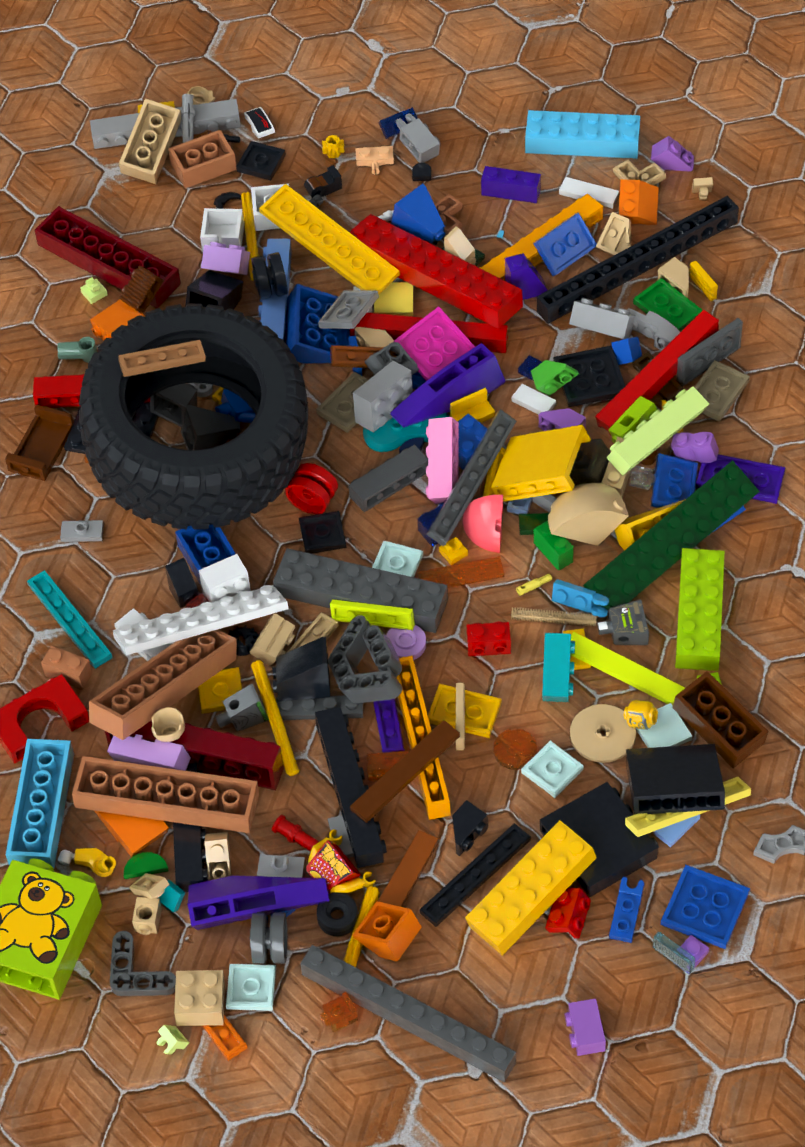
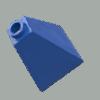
(418, 215)

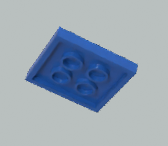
(705, 906)

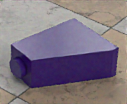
(524, 275)

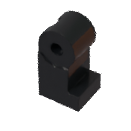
(324, 183)

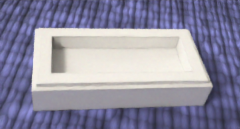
(533, 400)

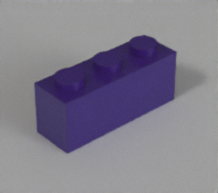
(510, 184)

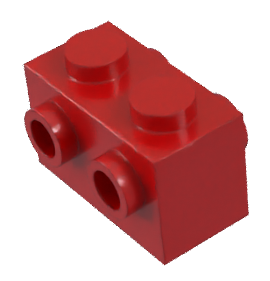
(488, 638)

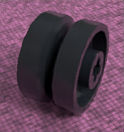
(268, 276)

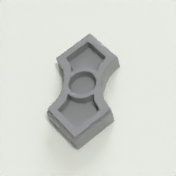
(774, 846)

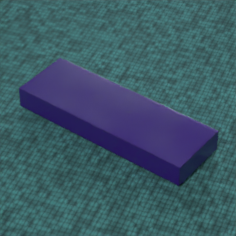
(388, 726)

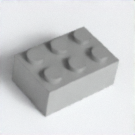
(381, 395)

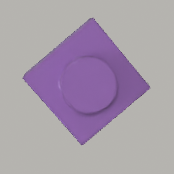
(695, 948)

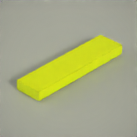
(376, 614)

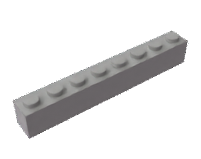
(208, 116)

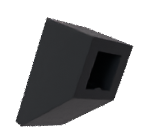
(468, 825)

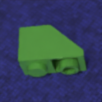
(551, 376)

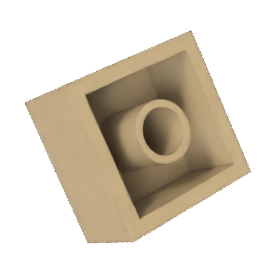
(199, 998)

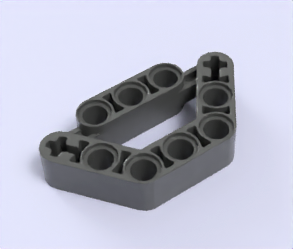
(348, 653)

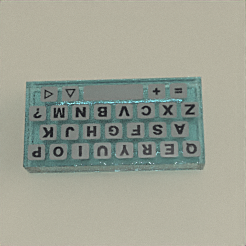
(673, 952)

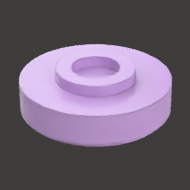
(408, 641)

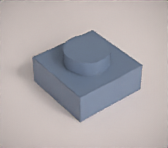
(519, 506)

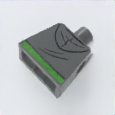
(243, 709)

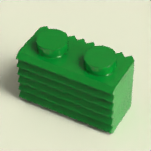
(555, 548)

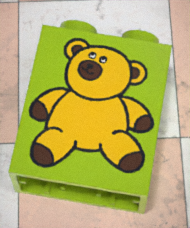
(44, 925)

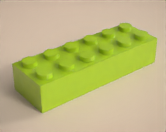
(700, 609)

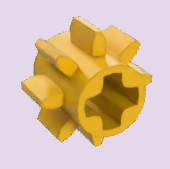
(333, 146)

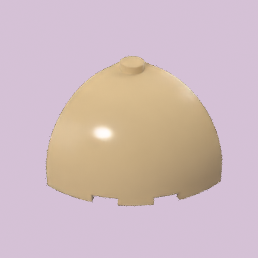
(587, 513)

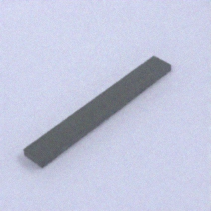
(471, 478)

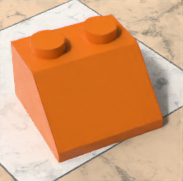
(638, 201)
(387, 930)

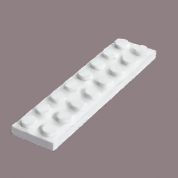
(200, 619)

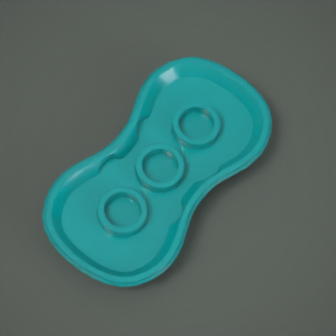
(393, 435)

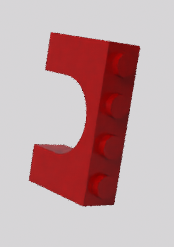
(52, 695)

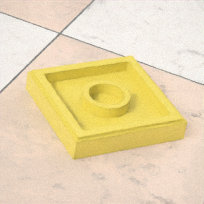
(396, 300)

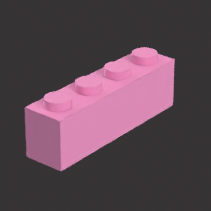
(442, 458)

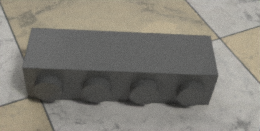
(388, 478)

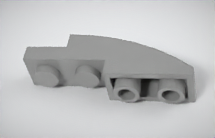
(654, 327)

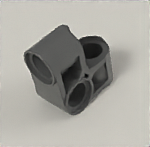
(382, 358)

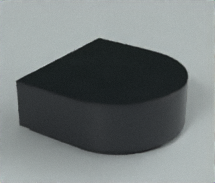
(421, 172)

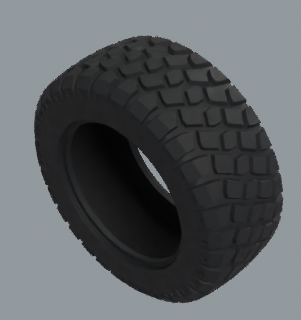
(208, 483)

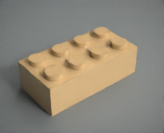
(150, 141)

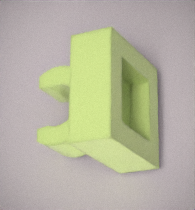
(93, 290)
(173, 1037)

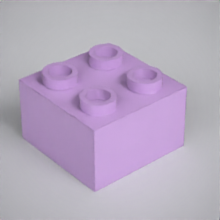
(223, 259)

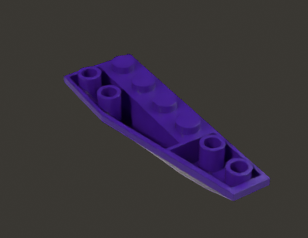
(459, 379)
(239, 897)

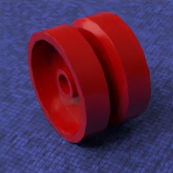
(311, 488)

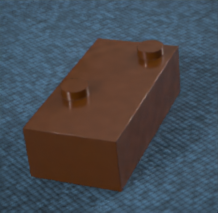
(720, 719)

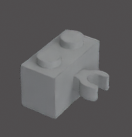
(281, 866)

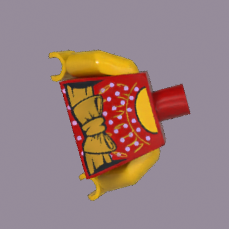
(331, 863)

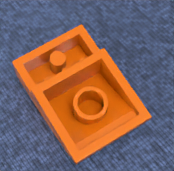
(133, 831)

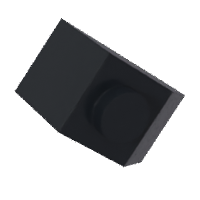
(181, 582)

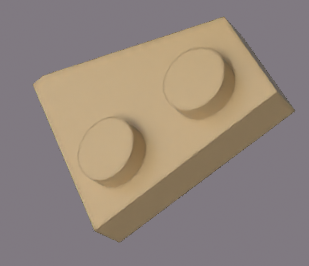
(615, 235)

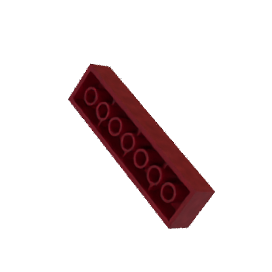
(102, 252)
(226, 754)

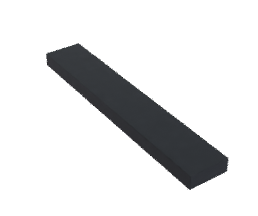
(475, 875)

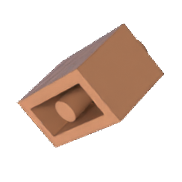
(73, 667)

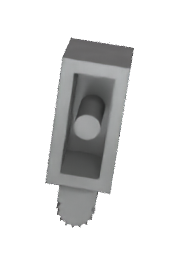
(418, 138)

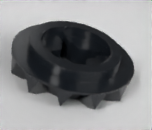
(250, 638)

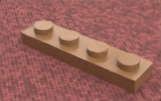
(161, 358)

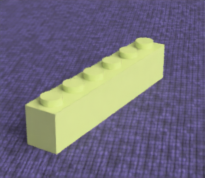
(656, 431)

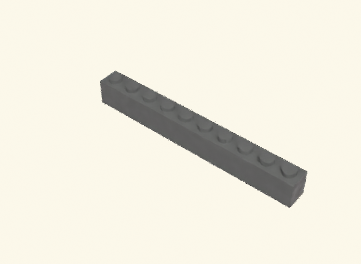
(409, 1013)

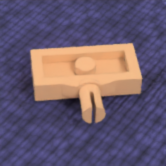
(374, 157)

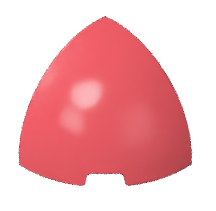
(484, 522)

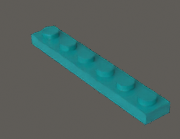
(69, 619)

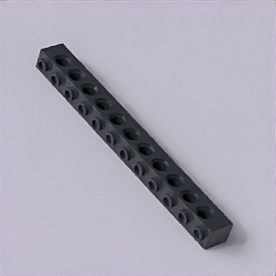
(638, 259)

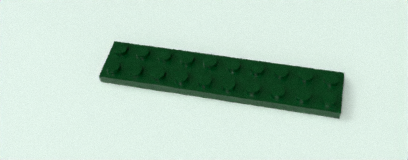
(680, 529)

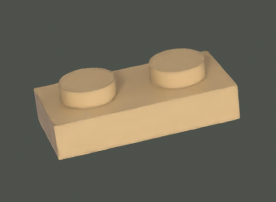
(149, 886)

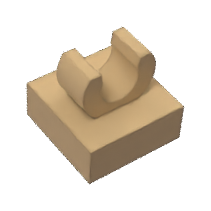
(702, 186)

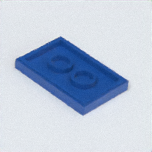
(565, 244)
(673, 480)

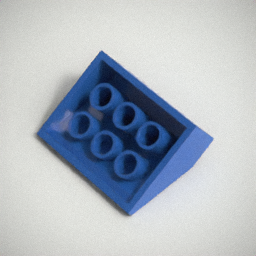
(303, 333)

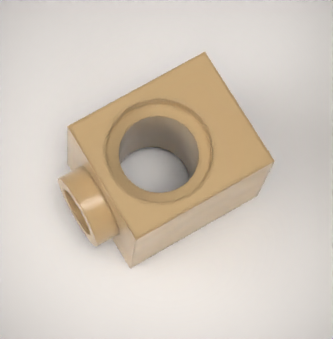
(146, 907)

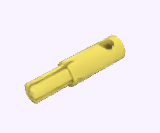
(533, 584)

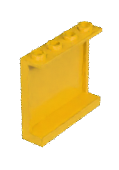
(539, 463)

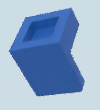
(627, 350)

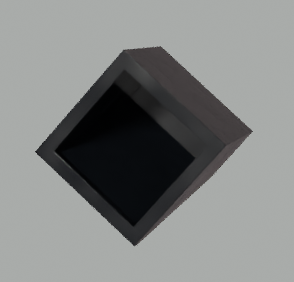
(216, 290)
(303, 672)

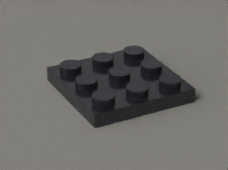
(597, 377)

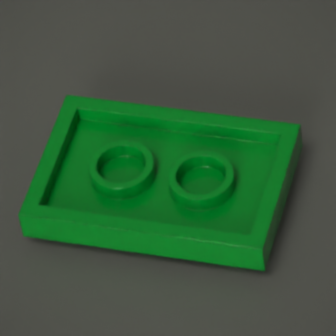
(667, 303)

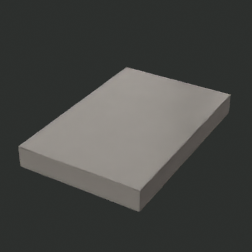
(348, 309)

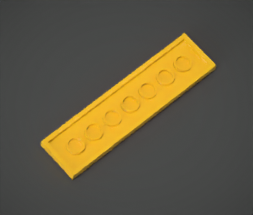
(328, 240)

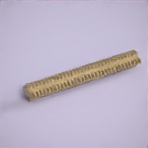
(555, 617)

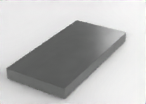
(713, 348)

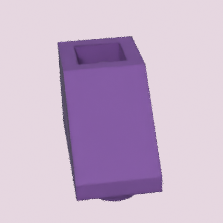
(672, 156)
(560, 419)

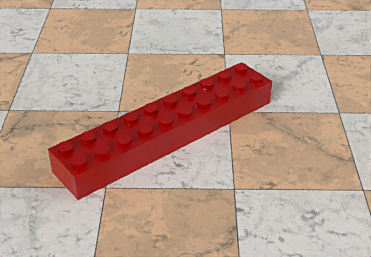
(441, 272)

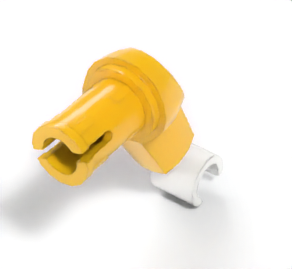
(89, 857)

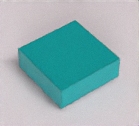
(172, 897)

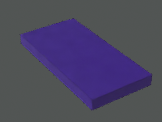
(764, 476)

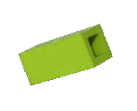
(632, 417)

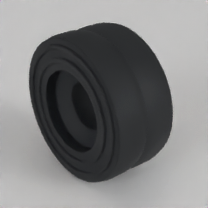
(339, 926)

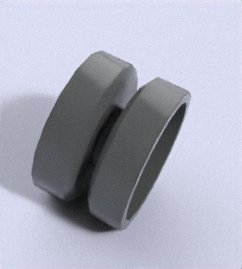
(265, 938)

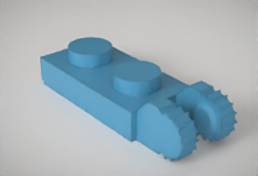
(579, 598)

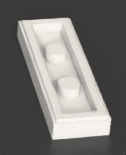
(577, 189)

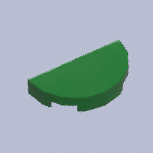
(144, 863)

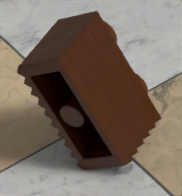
(141, 289)

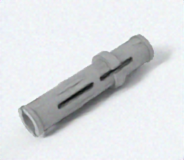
(187, 115)

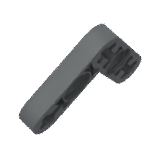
(126, 974)

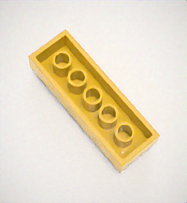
(531, 887)

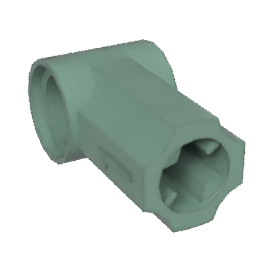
(80, 349)

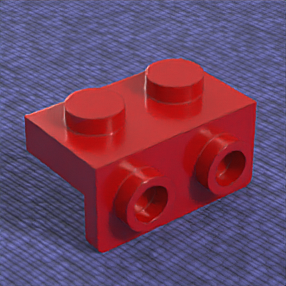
(569, 912)

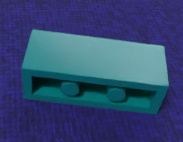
(557, 667)

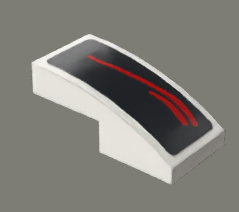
(259, 122)

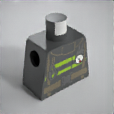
(626, 624)

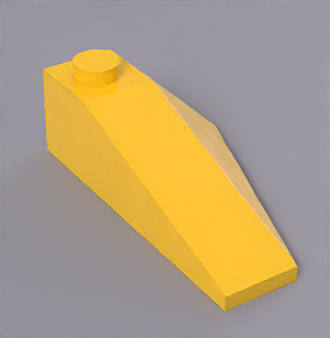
(636, 526)

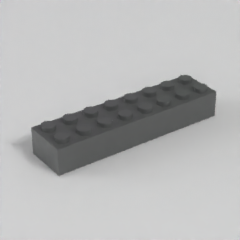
(321, 579)

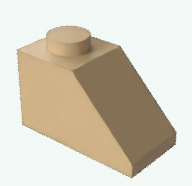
(459, 246)
(676, 274)

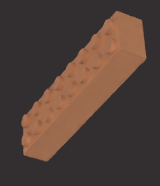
(161, 682)
(165, 794)

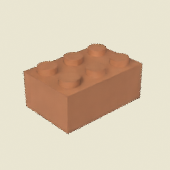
(202, 159)

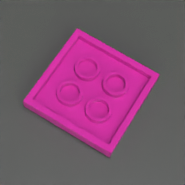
(434, 343)

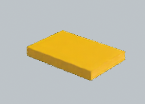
(479, 710)

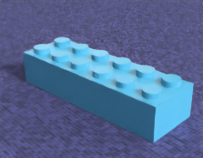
(582, 134)
(40, 801)

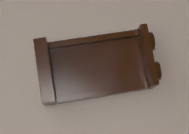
(41, 443)

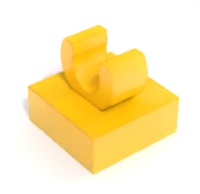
(453, 551)

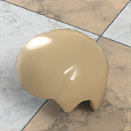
(201, 95)
(167, 724)

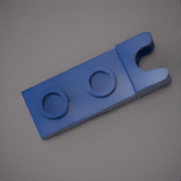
(626, 911)

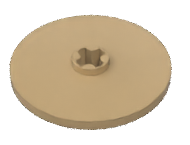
(589, 741)

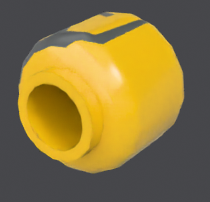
(641, 714)

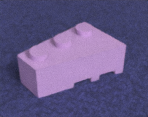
(149, 753)

